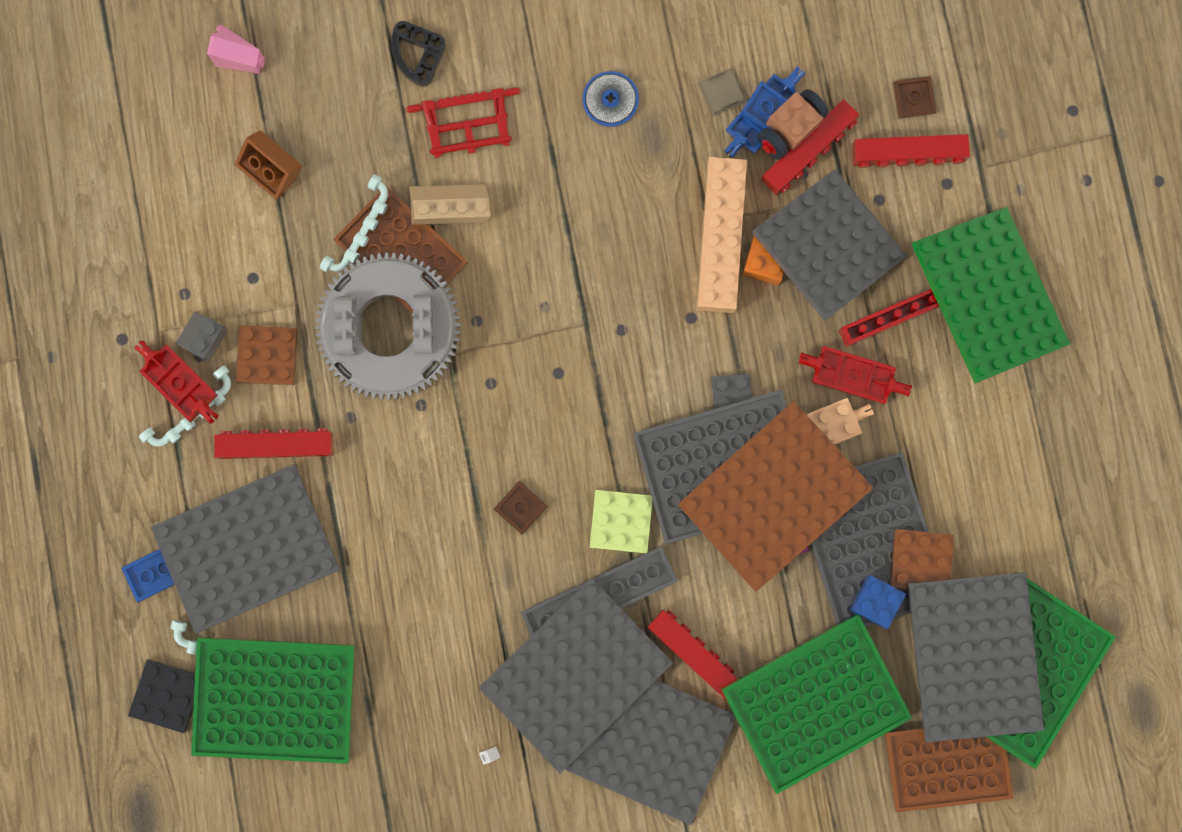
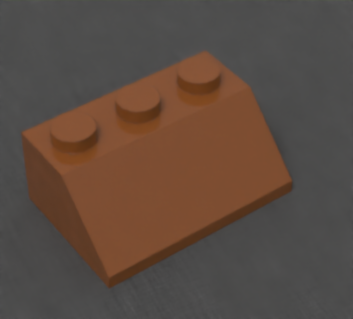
(267, 164)

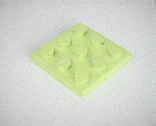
(621, 521)

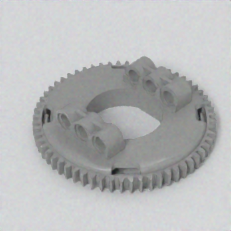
(432, 324)

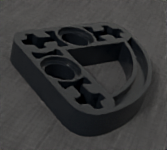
(430, 50)

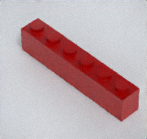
(818, 142)
(911, 150)
(888, 318)
(273, 444)
(692, 651)

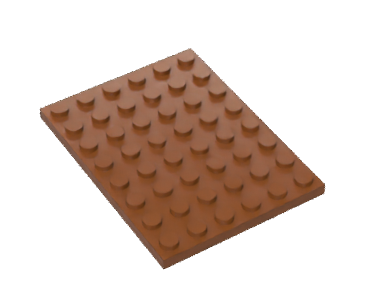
(775, 496)

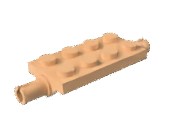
(839, 420)

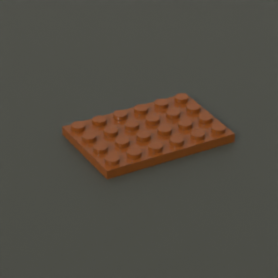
(399, 236)
(945, 771)

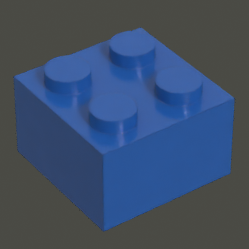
(877, 602)

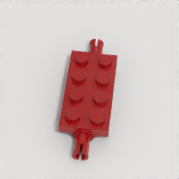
(854, 375)
(177, 382)

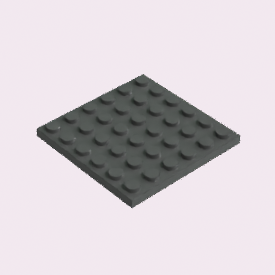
(829, 244)

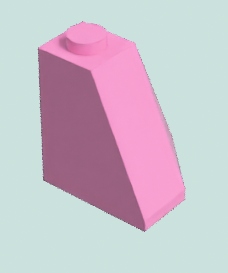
(234, 52)

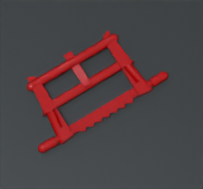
(434, 129)

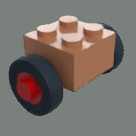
(792, 123)

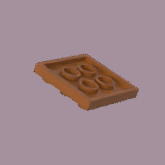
(266, 355)
(920, 557)

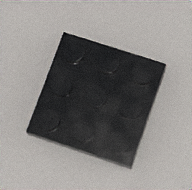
(164, 696)

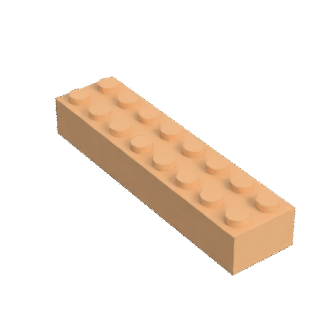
(721, 235)

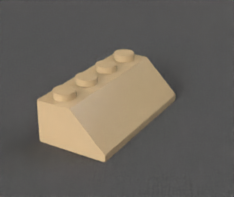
(449, 204)

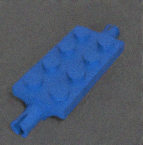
(746, 131)

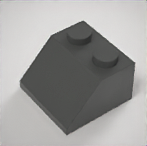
(201, 336)

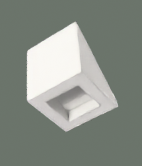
(489, 755)

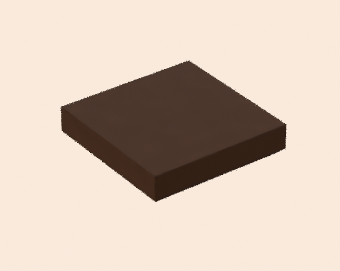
(914, 97)
(520, 507)

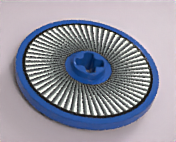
(598, 106)

